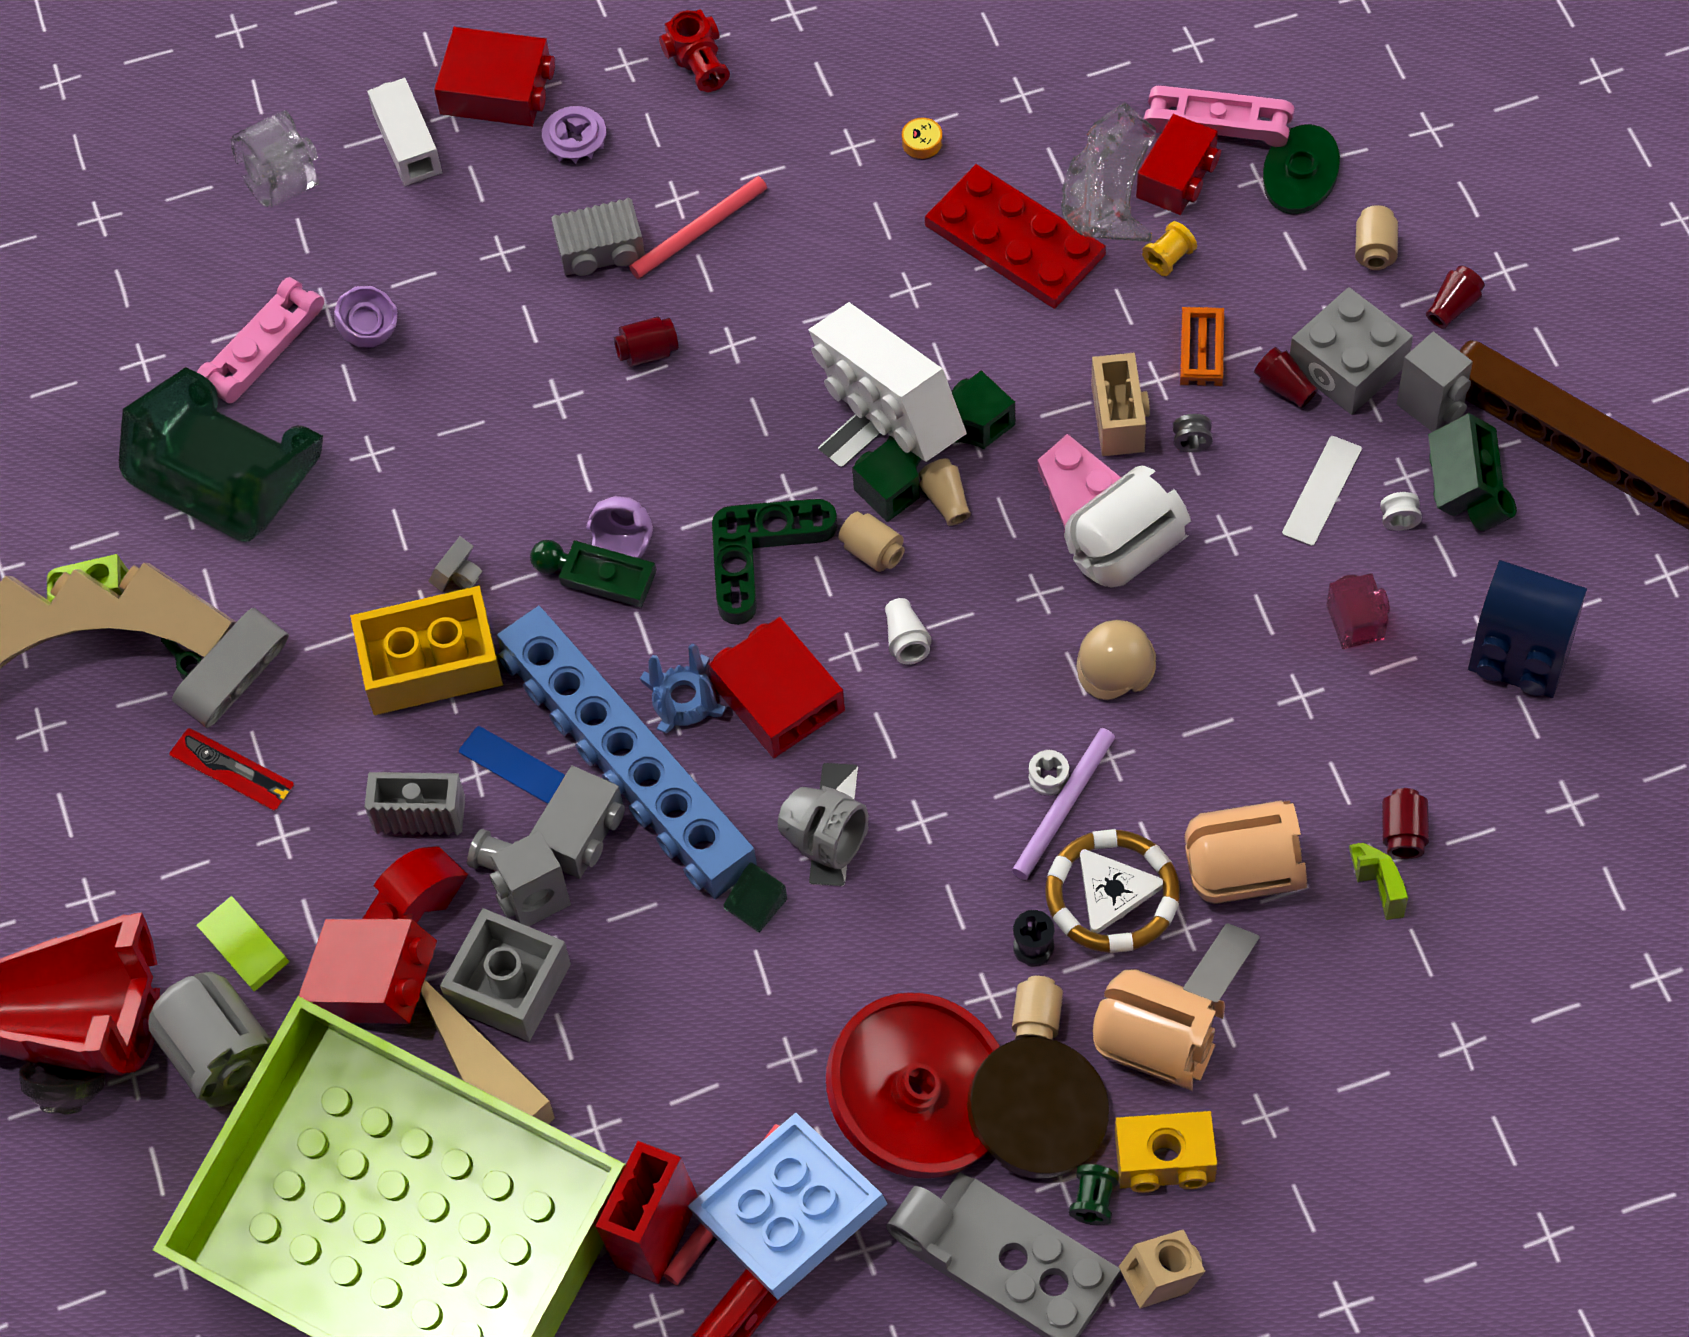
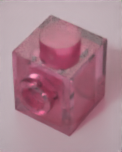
(1358, 610)

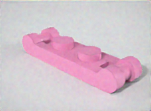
(1226, 112)
(262, 340)

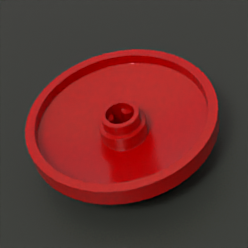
(904, 1083)

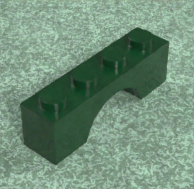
(890, 475)

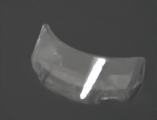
(1103, 175)

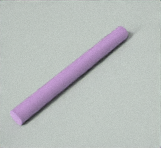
(1063, 804)

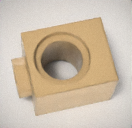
(1150, 1280)

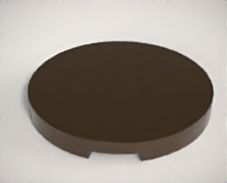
(1038, 1107)

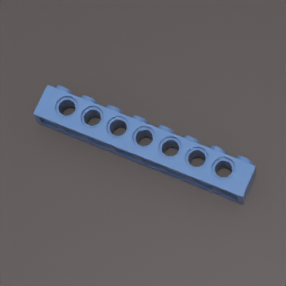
(539, 638)

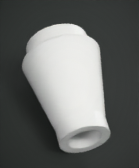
(906, 634)

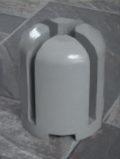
(209, 1036)

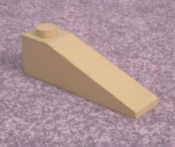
(480, 1061)

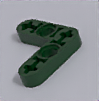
(743, 541)

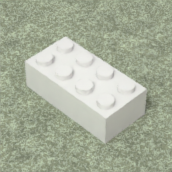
(887, 382)

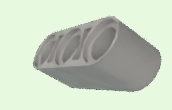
(230, 667)

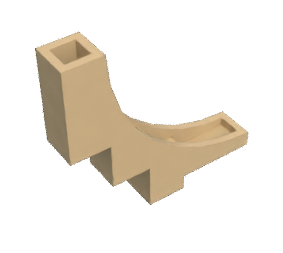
(148, 604)

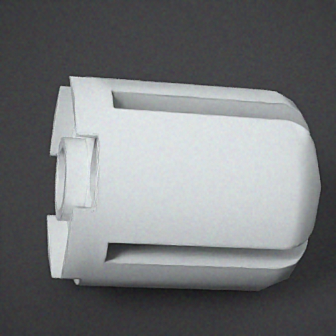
(1126, 528)

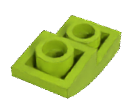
(243, 943)

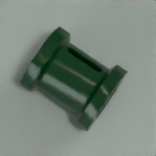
(1101, 1180)

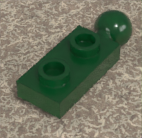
(596, 570)

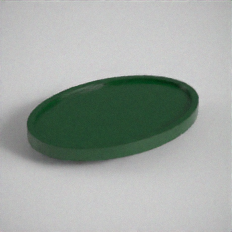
(1302, 170)

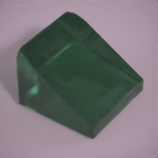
(756, 897)

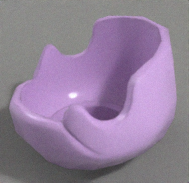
(365, 316)
(620, 526)

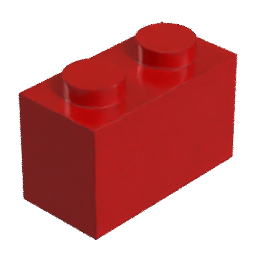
(1177, 164)

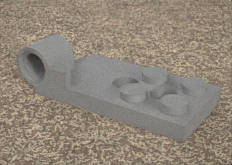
(971, 1231)

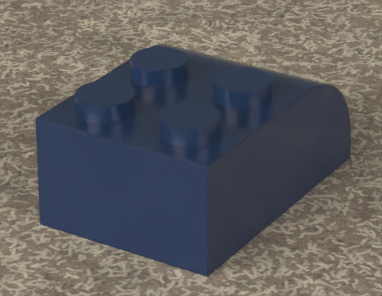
(1526, 629)

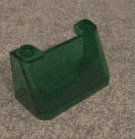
(207, 462)

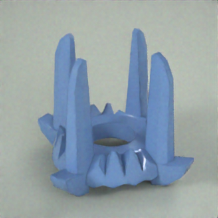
(663, 684)

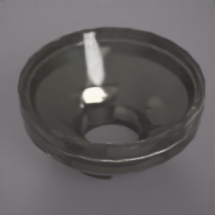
(58, 1087)

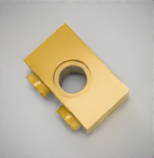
(1185, 1133)

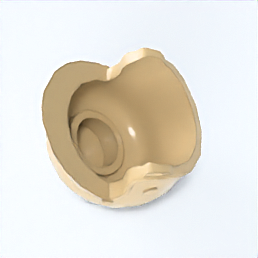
(1115, 659)

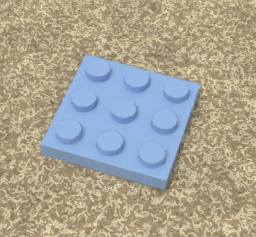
(787, 1205)

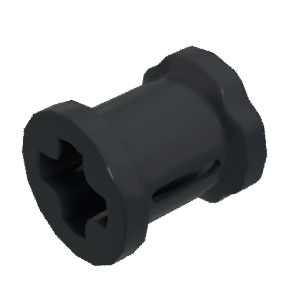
(1042, 929)

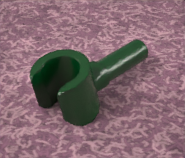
(182, 657)

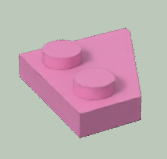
(1073, 476)

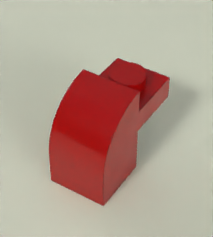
(416, 884)

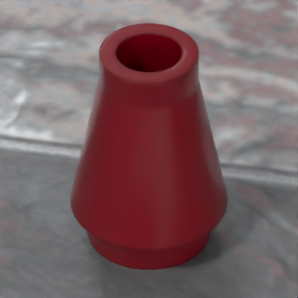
(1456, 294)
(1284, 376)

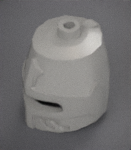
(824, 825)

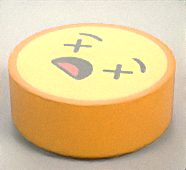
(922, 138)

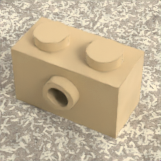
(1119, 404)

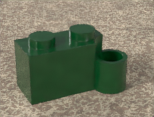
(1470, 472)

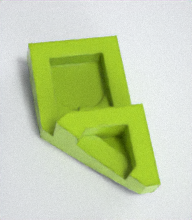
(1374, 864)

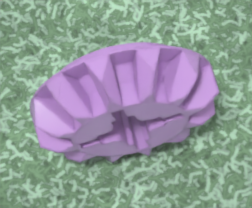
(580, 121)

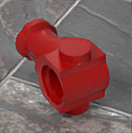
(692, 45)

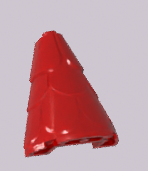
(82, 998)

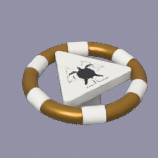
(1113, 890)

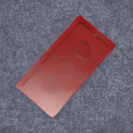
(1014, 236)

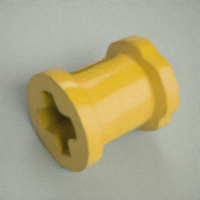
(1169, 248)

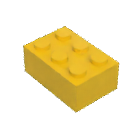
(426, 650)

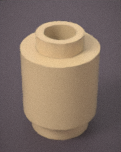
(1376, 238)
(871, 541)
(1037, 1008)

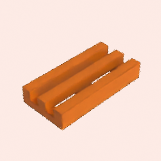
(1202, 374)

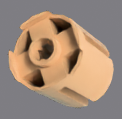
(1245, 852)
(1156, 1027)

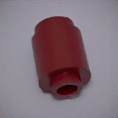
(646, 341)
(1405, 823)

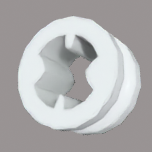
(1401, 511)
(1047, 760)

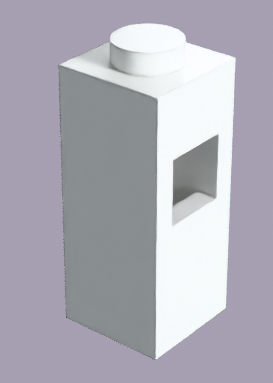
(404, 131)

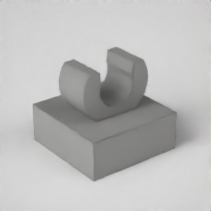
(456, 567)

